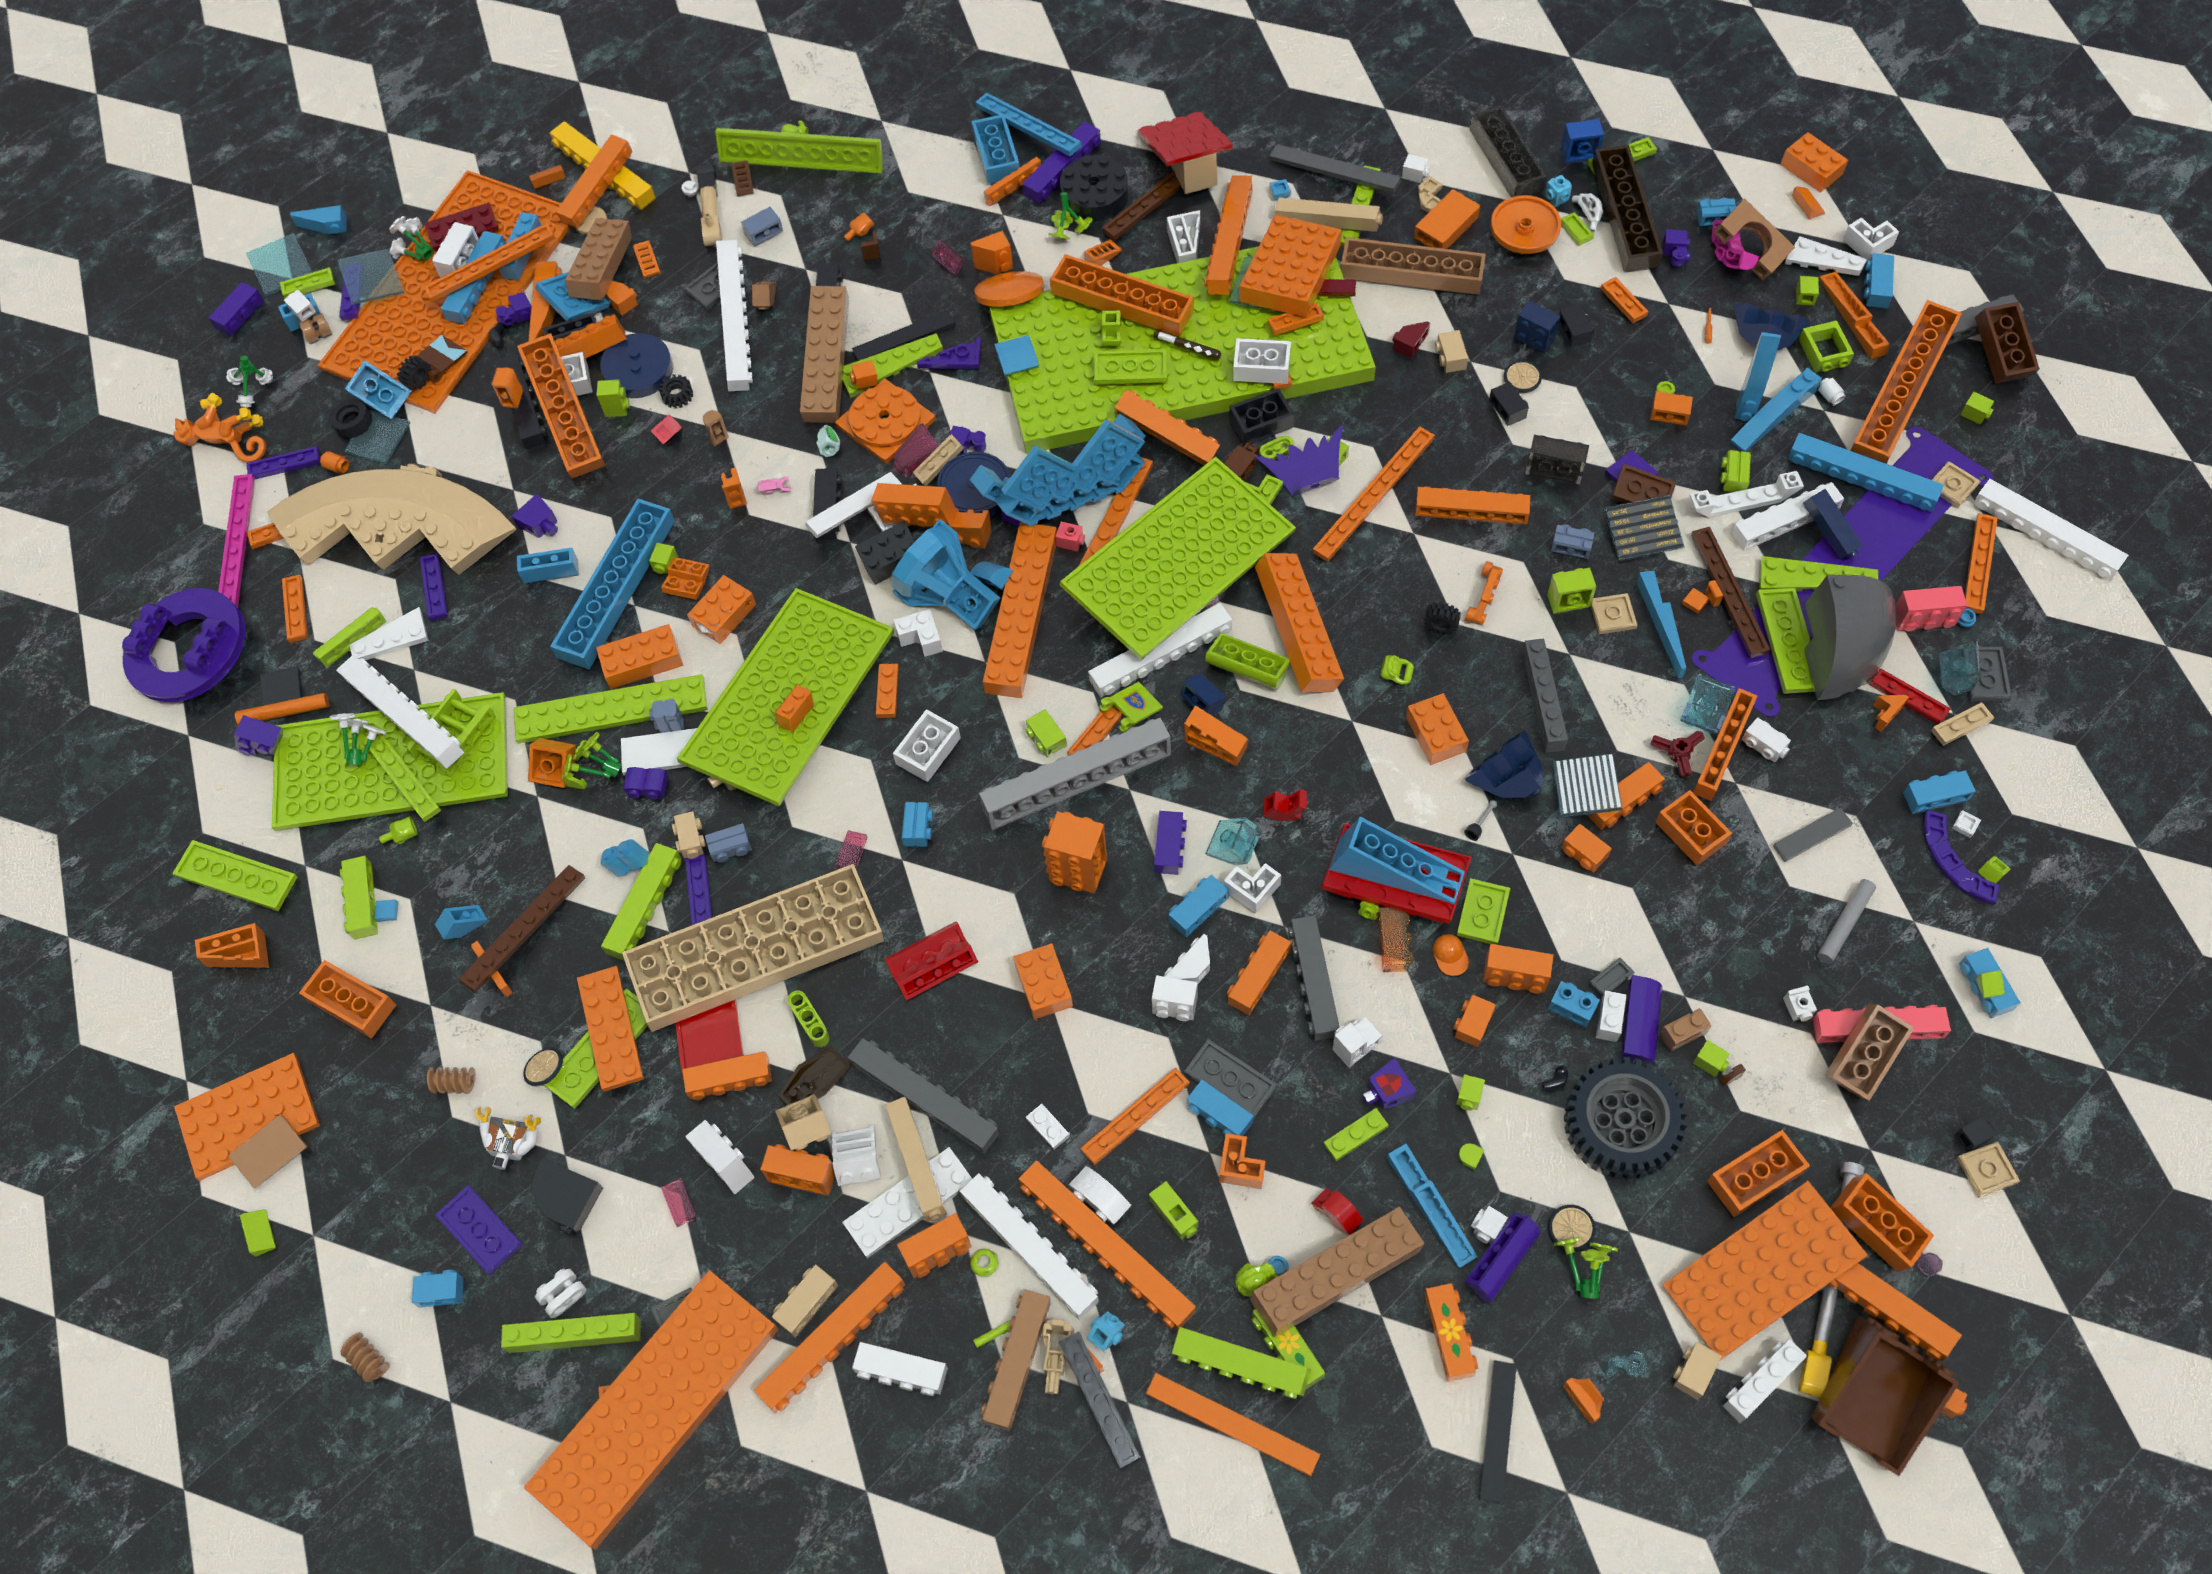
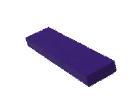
(284, 462)
(433, 587)
(698, 889)

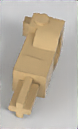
(1054, 1359)

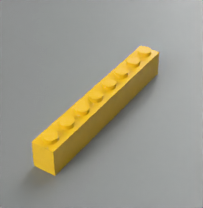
(583, 152)

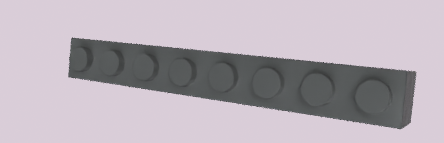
(923, 1095)

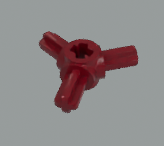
(1679, 750)

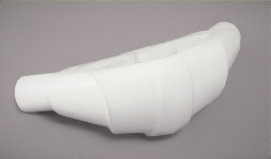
(1591, 207)

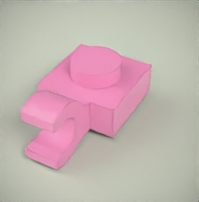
(769, 485)

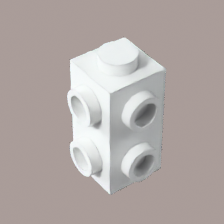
(1766, 740)

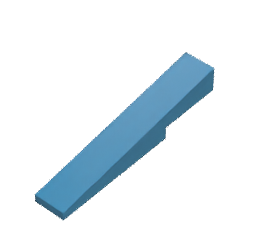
(1663, 620)
(1431, 1205)

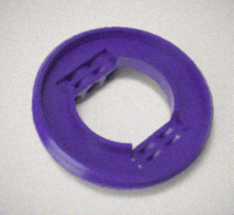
(208, 660)

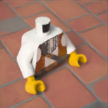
(506, 1137)

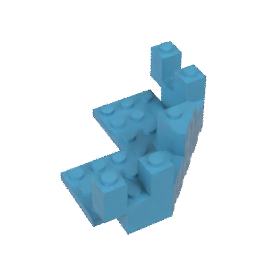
(1049, 485)

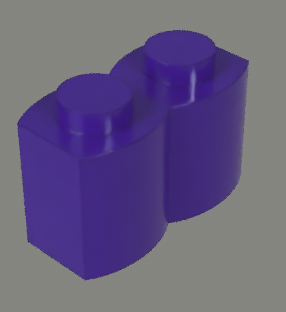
(645, 782)

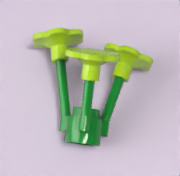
(610, 766)
(1590, 1286)

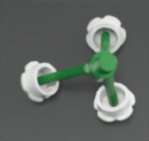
(240, 374)

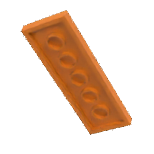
(610, 1028)

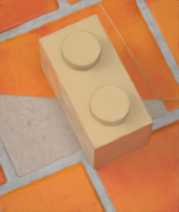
(1451, 351)
(1696, 1370)

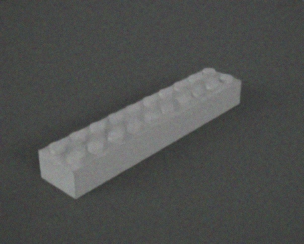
(1075, 773)

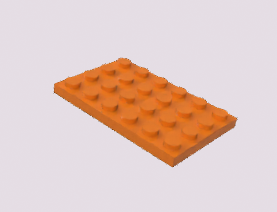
(237, 1110)

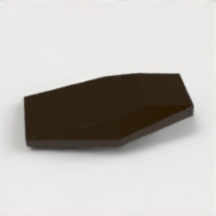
(814, 1076)

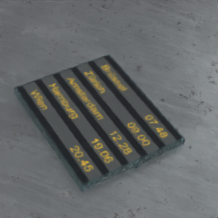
(1644, 528)

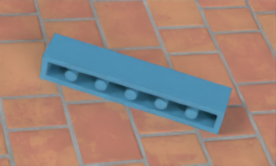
(462, 301)

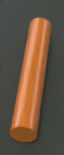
(285, 708)

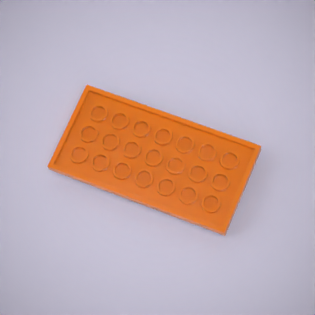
(1764, 1270)

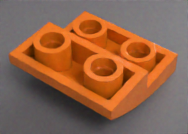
(685, 578)

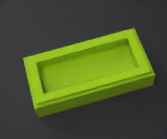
(1576, 229)

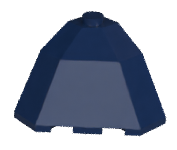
(1754, 321)
(1512, 771)

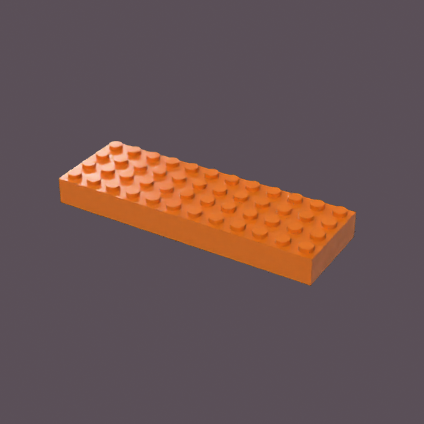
(651, 1410)

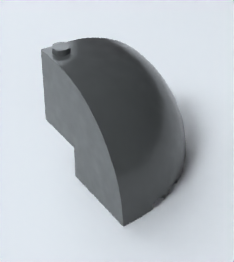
(1851, 632)

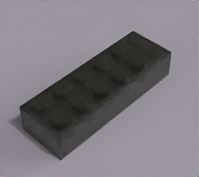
(1507, 152)

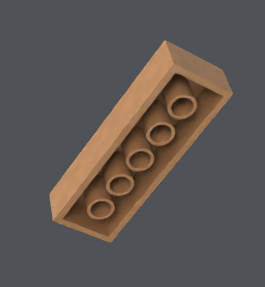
(598, 259)

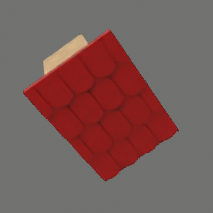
(1189, 147)

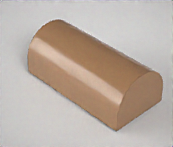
(715, 427)

